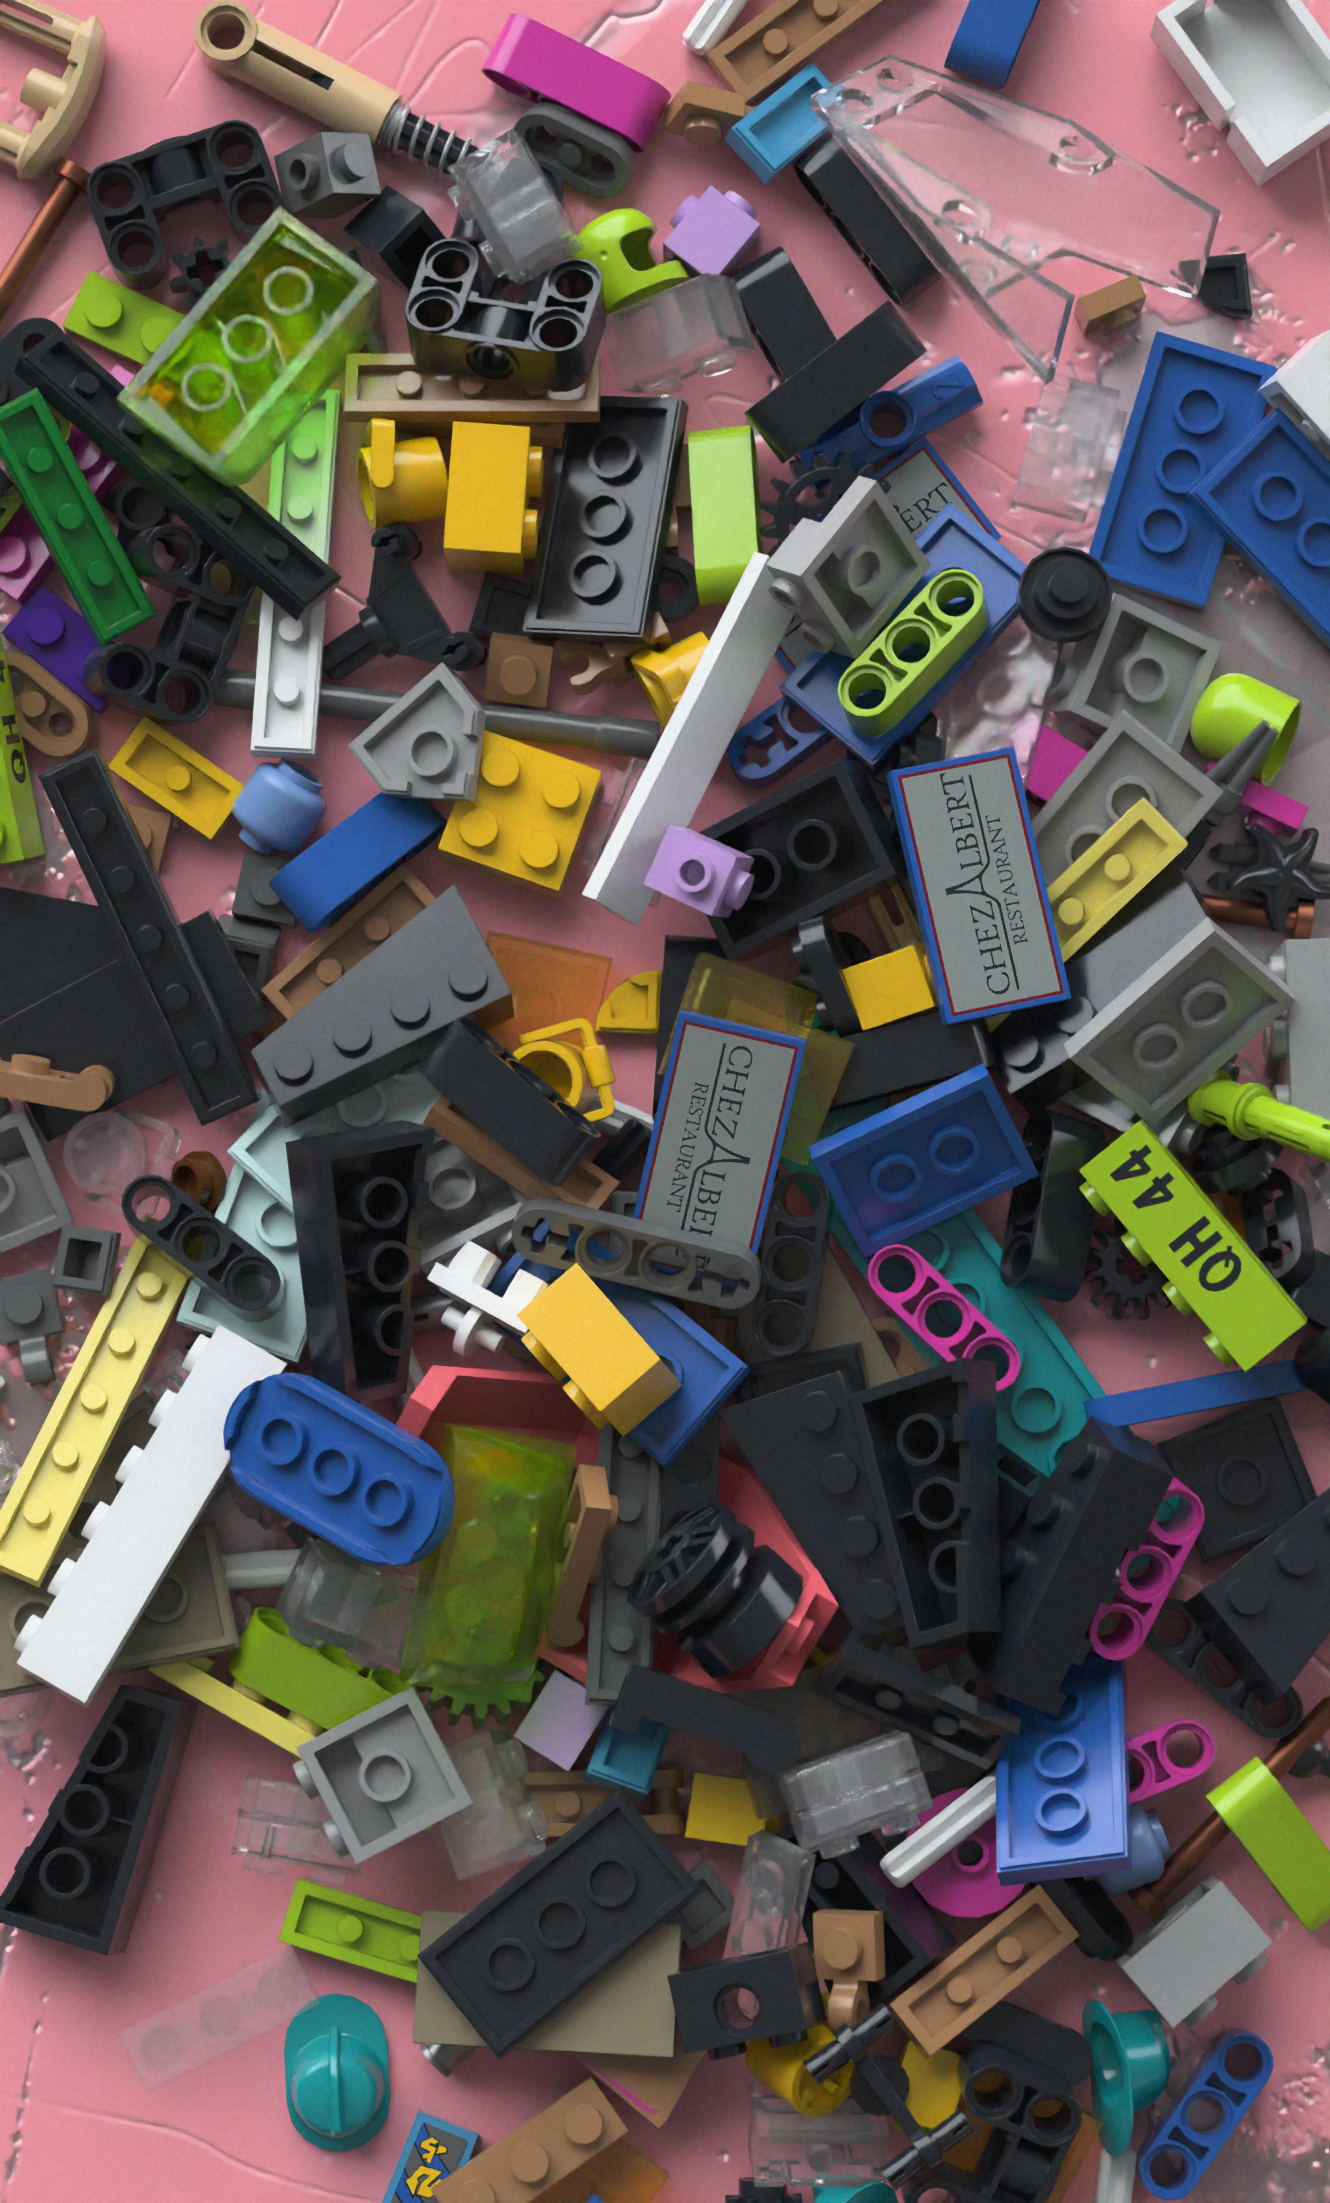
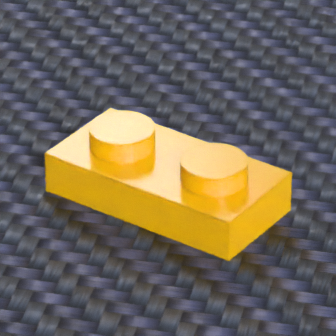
(177, 778)

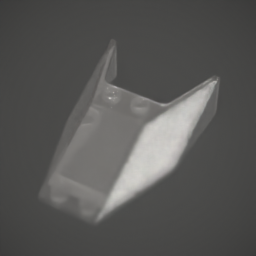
(1008, 190)

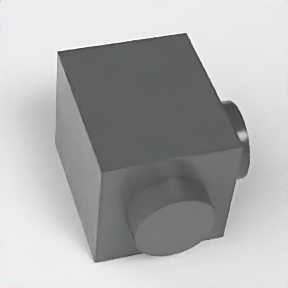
(327, 175)

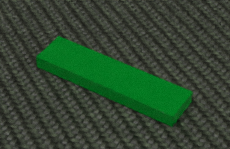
(70, 519)

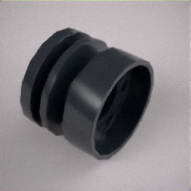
(715, 1589)

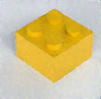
(489, 499)
(524, 816)
(608, 1362)

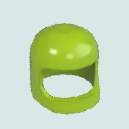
(622, 252)
(1233, 709)

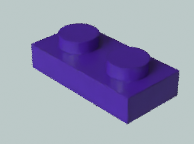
(61, 642)

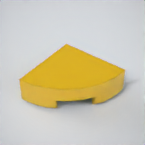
(632, 1006)

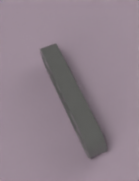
(639, 1242)

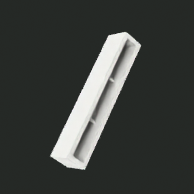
(146, 1523)

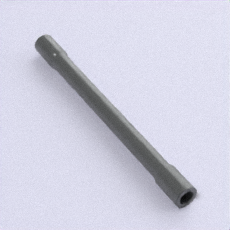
(603, 733)

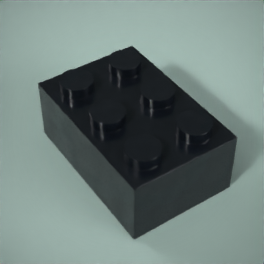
(815, 854)

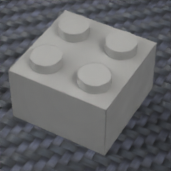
(1194, 1953)

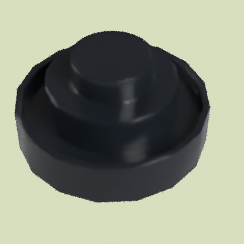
(1064, 595)
(1232, 1163)

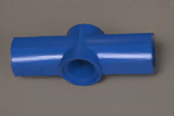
(920, 403)

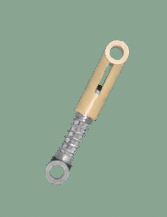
(329, 90)

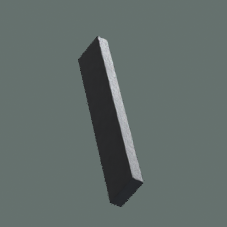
(216, 512)
(150, 936)

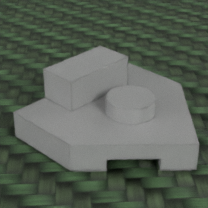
(426, 742)

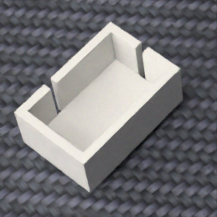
(1255, 69)

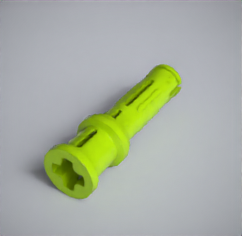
(1254, 1113)

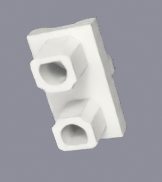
(467, 1283)

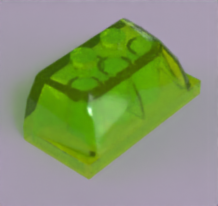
(256, 351)
(491, 1577)

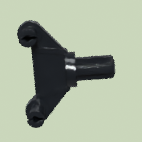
(400, 616)
(881, 2088)

